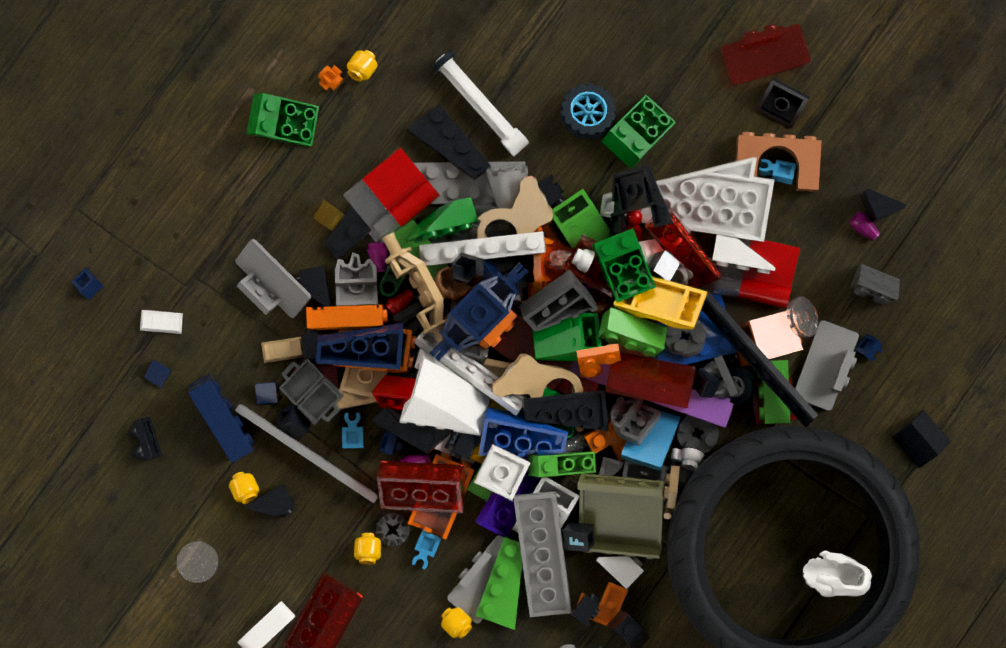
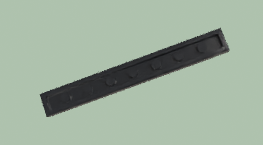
(758, 361)

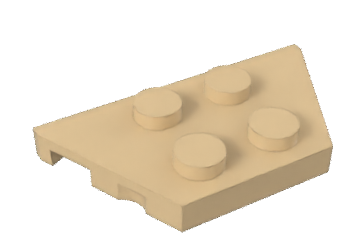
(357, 387)

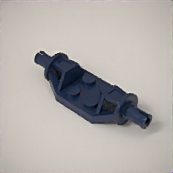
(479, 312)

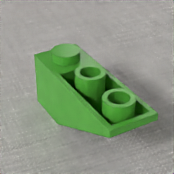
(561, 464)

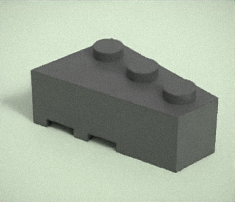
(556, 302)

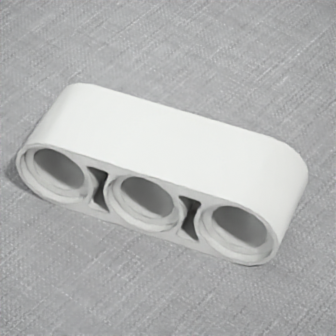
(267, 627)

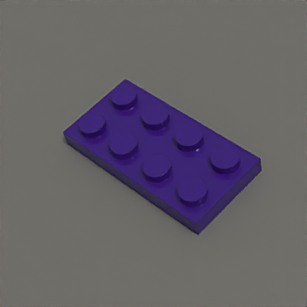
(499, 512)

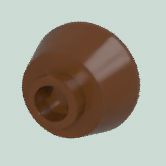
(602, 301)

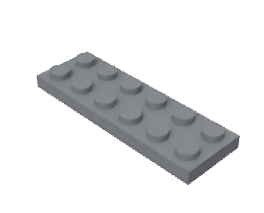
(456, 185)
(542, 554)

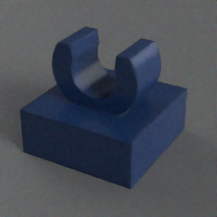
(868, 347)
(389, 443)

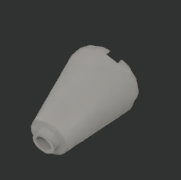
(505, 184)

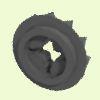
(393, 519)

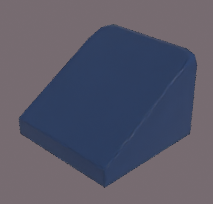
(489, 269)
(87, 283)
(157, 373)
(266, 393)

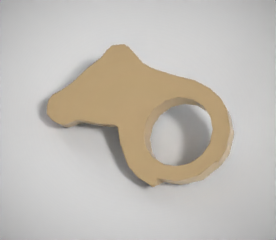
(526, 214)
(531, 378)

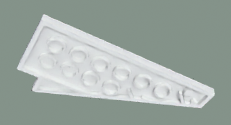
(716, 200)

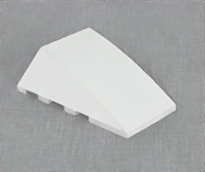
(444, 399)

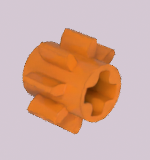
(330, 78)

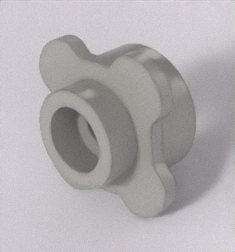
(682, 275)

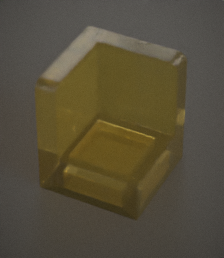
(328, 215)

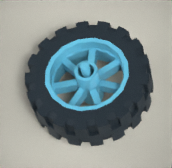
(587, 93)

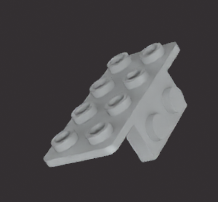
(268, 282)
(827, 365)
(474, 580)

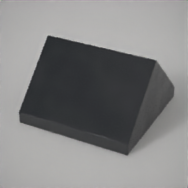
(782, 103)
(879, 205)
(921, 439)

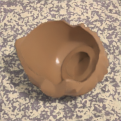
(448, 288)

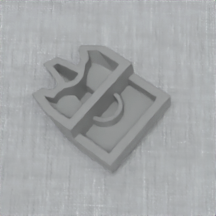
(356, 282)

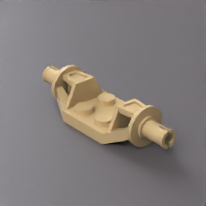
(420, 279)

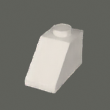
(622, 568)

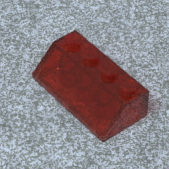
(686, 249)
(651, 380)
(421, 486)
(325, 615)

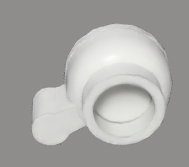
(583, 259)
(689, 457)

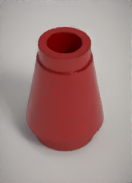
(399, 302)

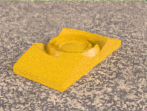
(667, 303)

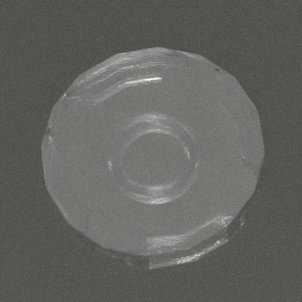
(802, 317)
(197, 561)

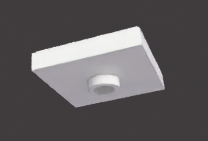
(502, 472)

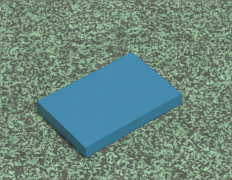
(656, 444)

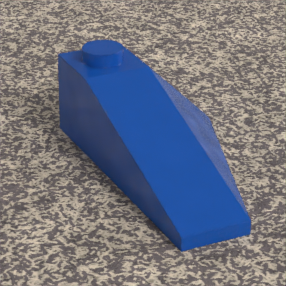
(520, 435)

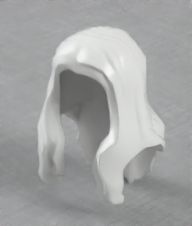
(837, 575)

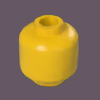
(362, 65)
(244, 487)
(367, 548)
(456, 622)

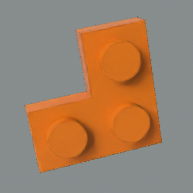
(591, 358)
(598, 440)
(610, 604)

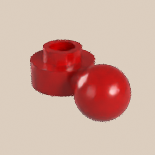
(633, 220)

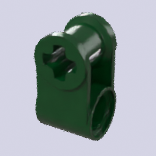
(390, 277)

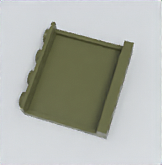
(624, 514)

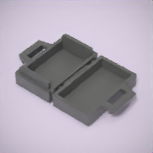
(304, 386)

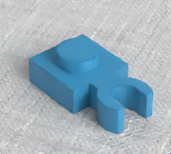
(780, 171)
(352, 435)
(426, 545)

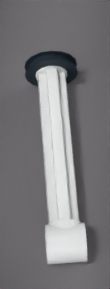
(510, 137)

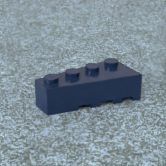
(363, 347)
(220, 418)

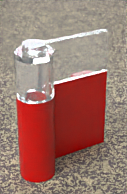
(391, 195)
(761, 287)

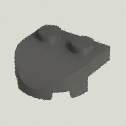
(633, 420)

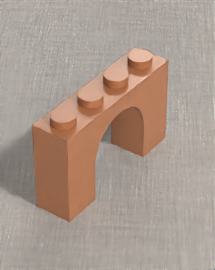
(804, 151)

